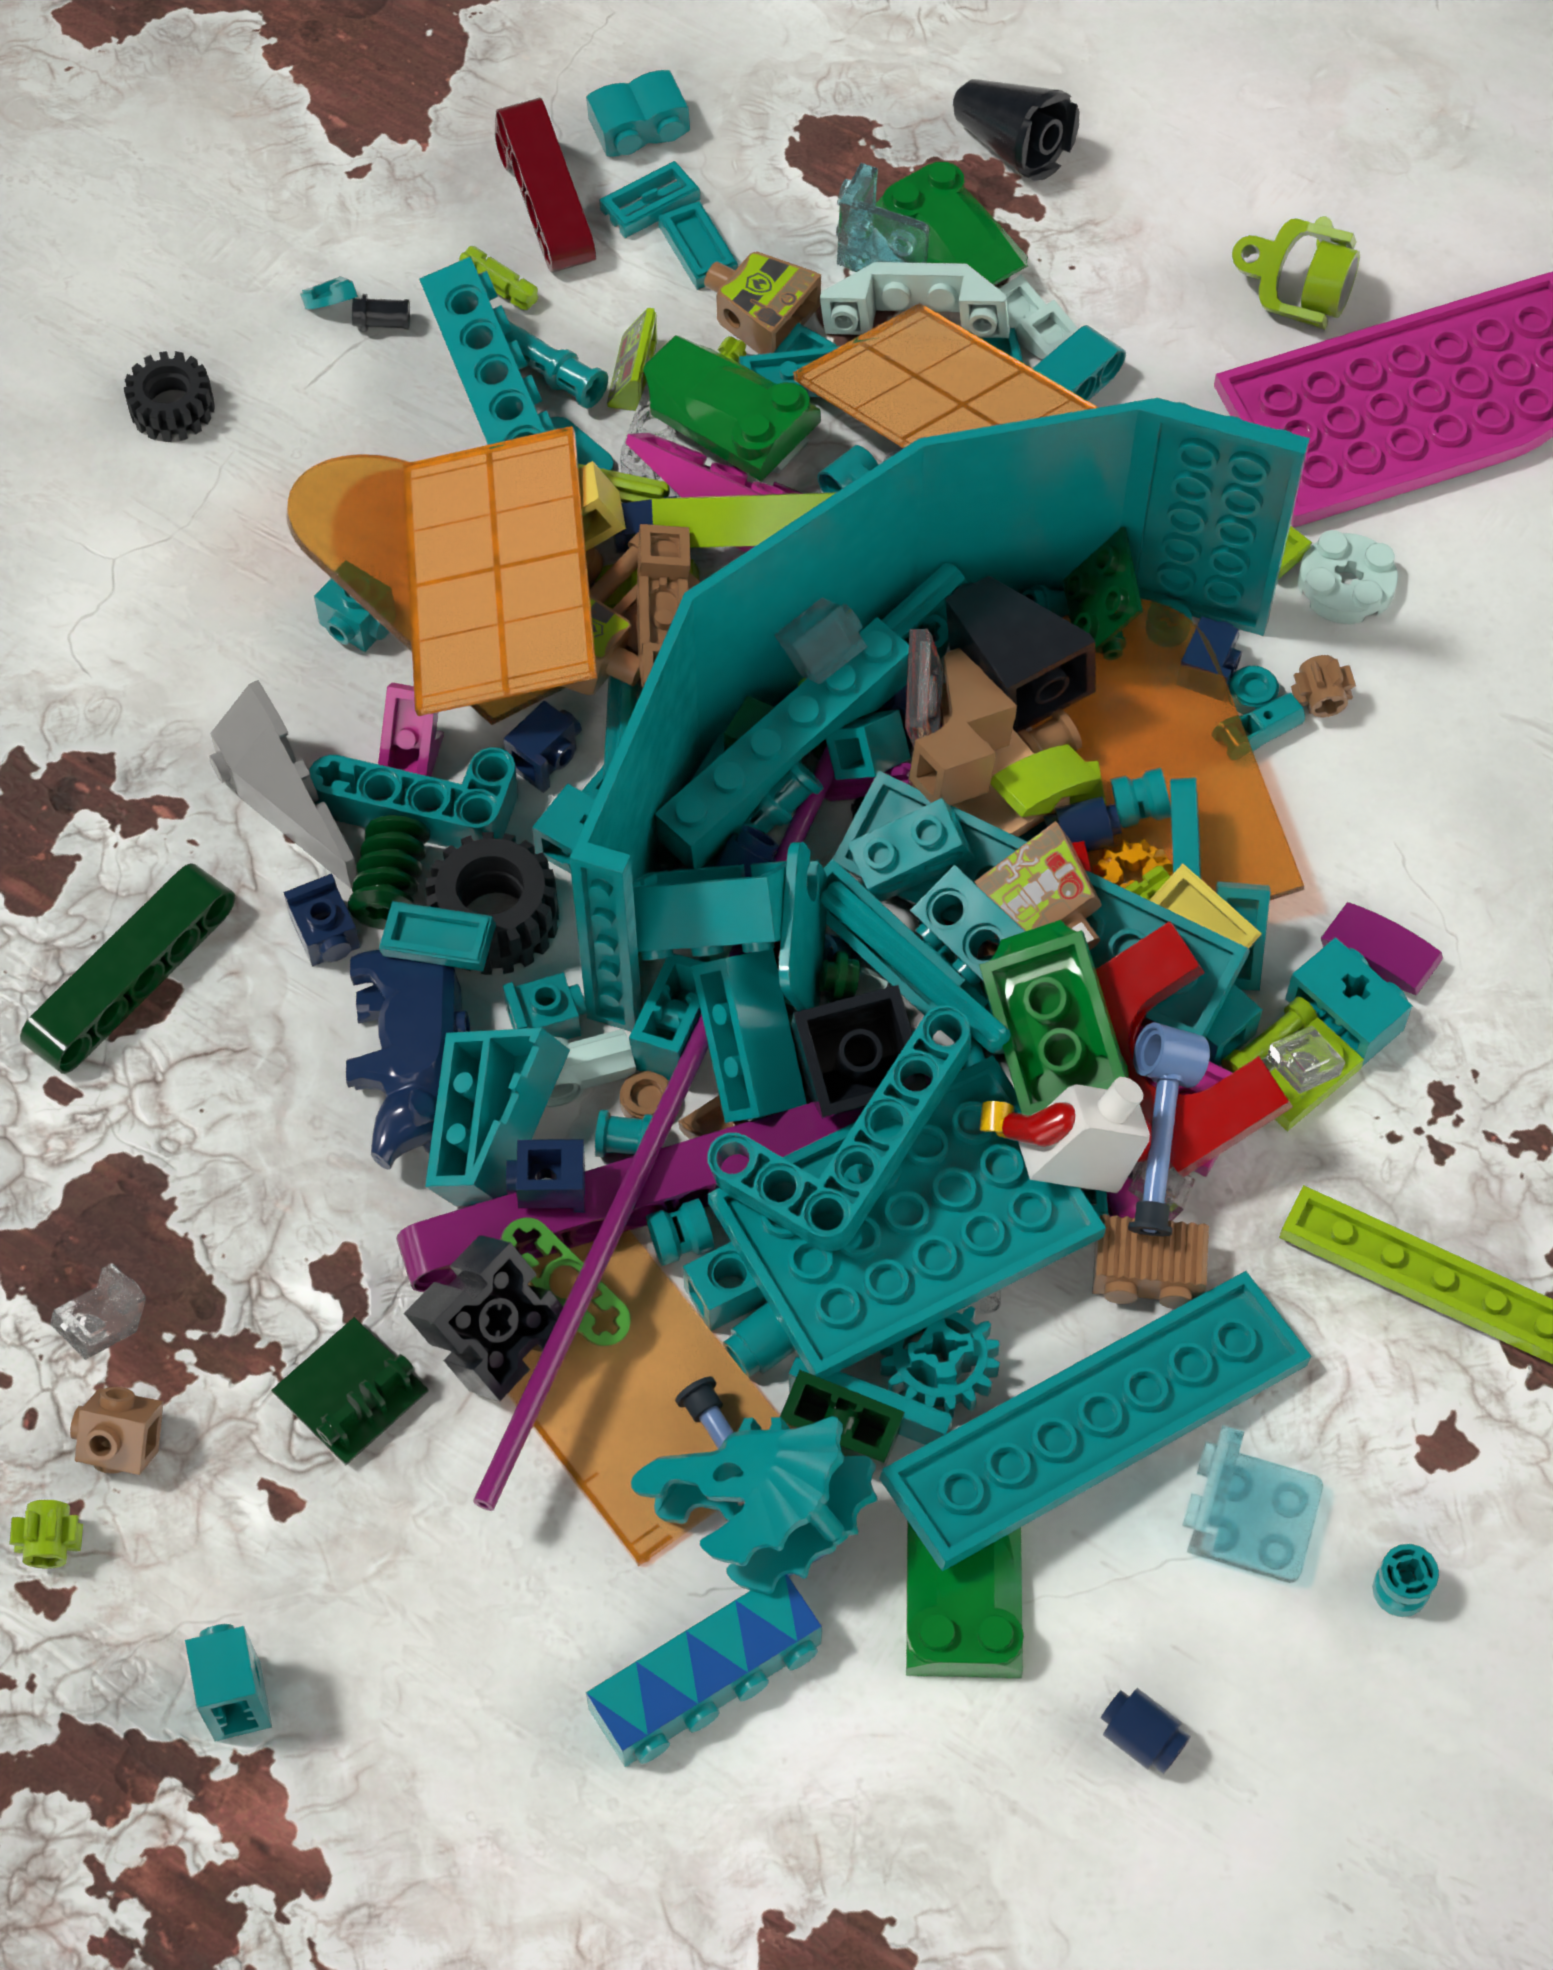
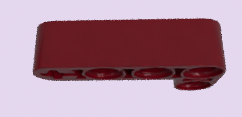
(533, 152)

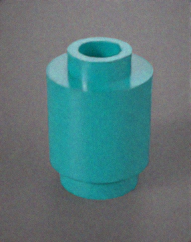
(758, 1342)

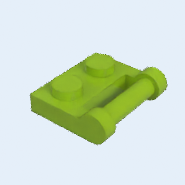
(1296, 1017)

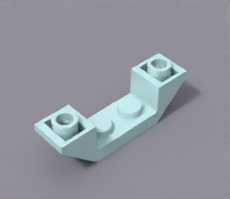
(898, 286)

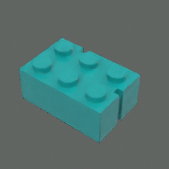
(709, 909)

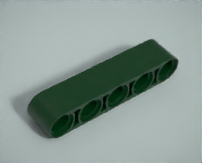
(127, 968)

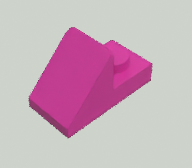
(408, 739)

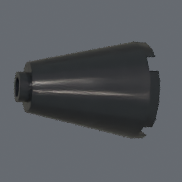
(1019, 123)

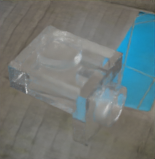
(101, 1314)

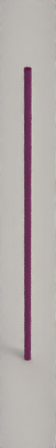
(621, 1207)

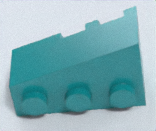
(486, 1101)

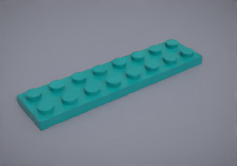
(1118, 922)
(1093, 1419)

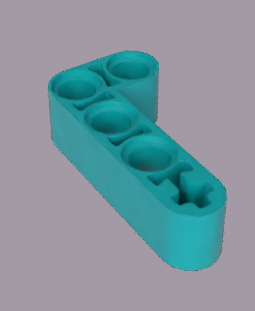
(353, 785)

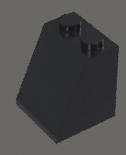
(1022, 648)
(850, 1049)

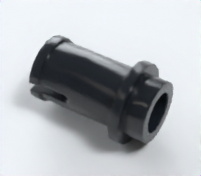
(380, 313)

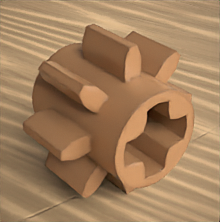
(1323, 686)

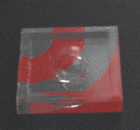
(923, 686)

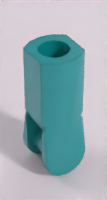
(1272, 720)

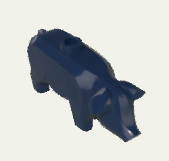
(414, 1012)

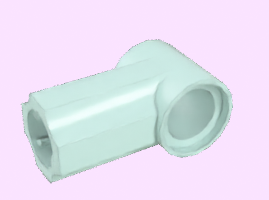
(592, 1063)

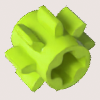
(46, 1534)

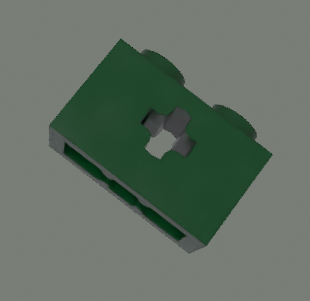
(868, 1425)

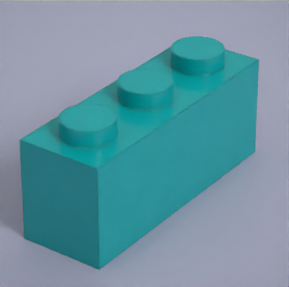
(749, 1035)

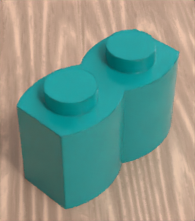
(638, 113)

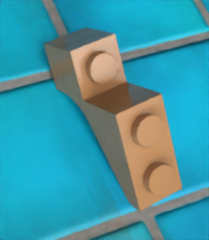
(975, 721)

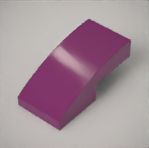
(1388, 947)

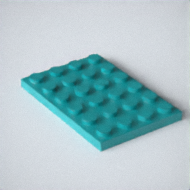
(937, 1239)

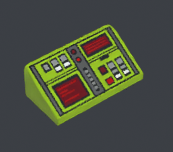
(635, 350)

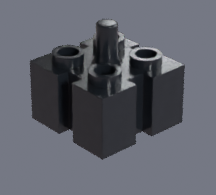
(487, 1317)

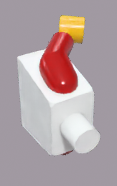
(1081, 1138)

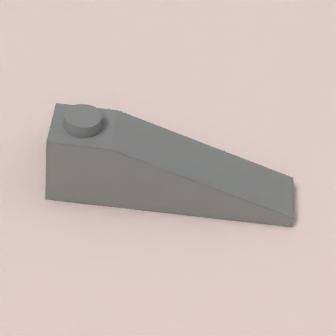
(265, 775)

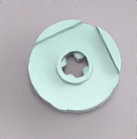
(1353, 554)

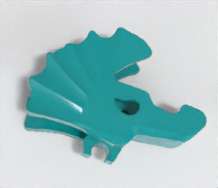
(795, 1493)

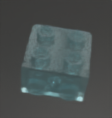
(873, 233)
(1252, 1511)

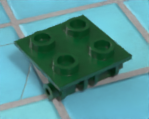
(1105, 595)
(350, 1390)

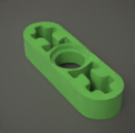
(567, 1258)

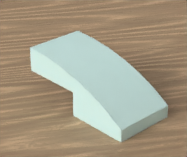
(1037, 324)

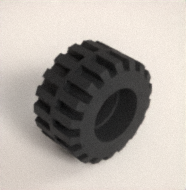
(505, 868)

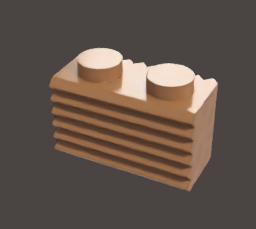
(1150, 1266)

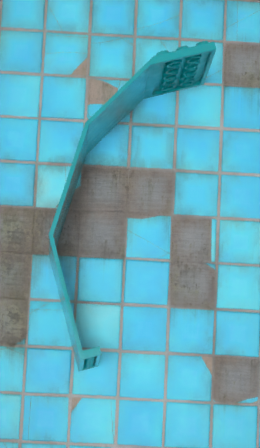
(1008, 501)

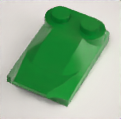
(957, 222)
(728, 406)
(1056, 1013)
(967, 1615)

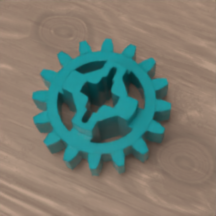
(940, 1378)

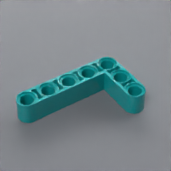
(859, 1147)

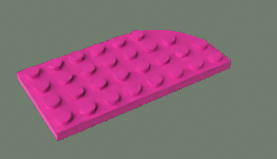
(1409, 397)

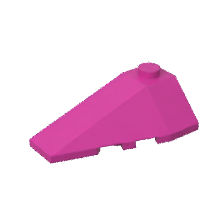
(690, 477)

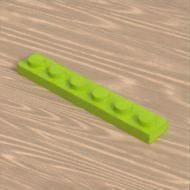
(1422, 1272)

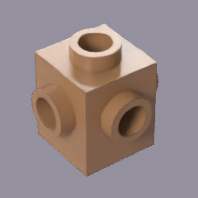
(117, 1430)

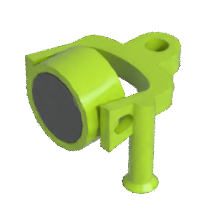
(1328, 277)

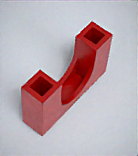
(1204, 1120)

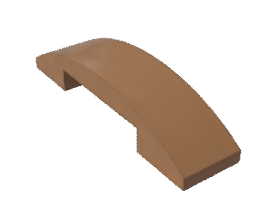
(660, 586)

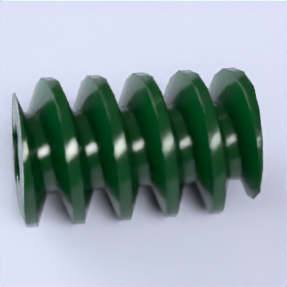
(387, 868)

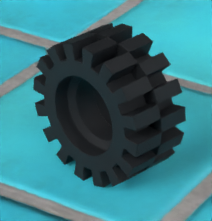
(165, 376)

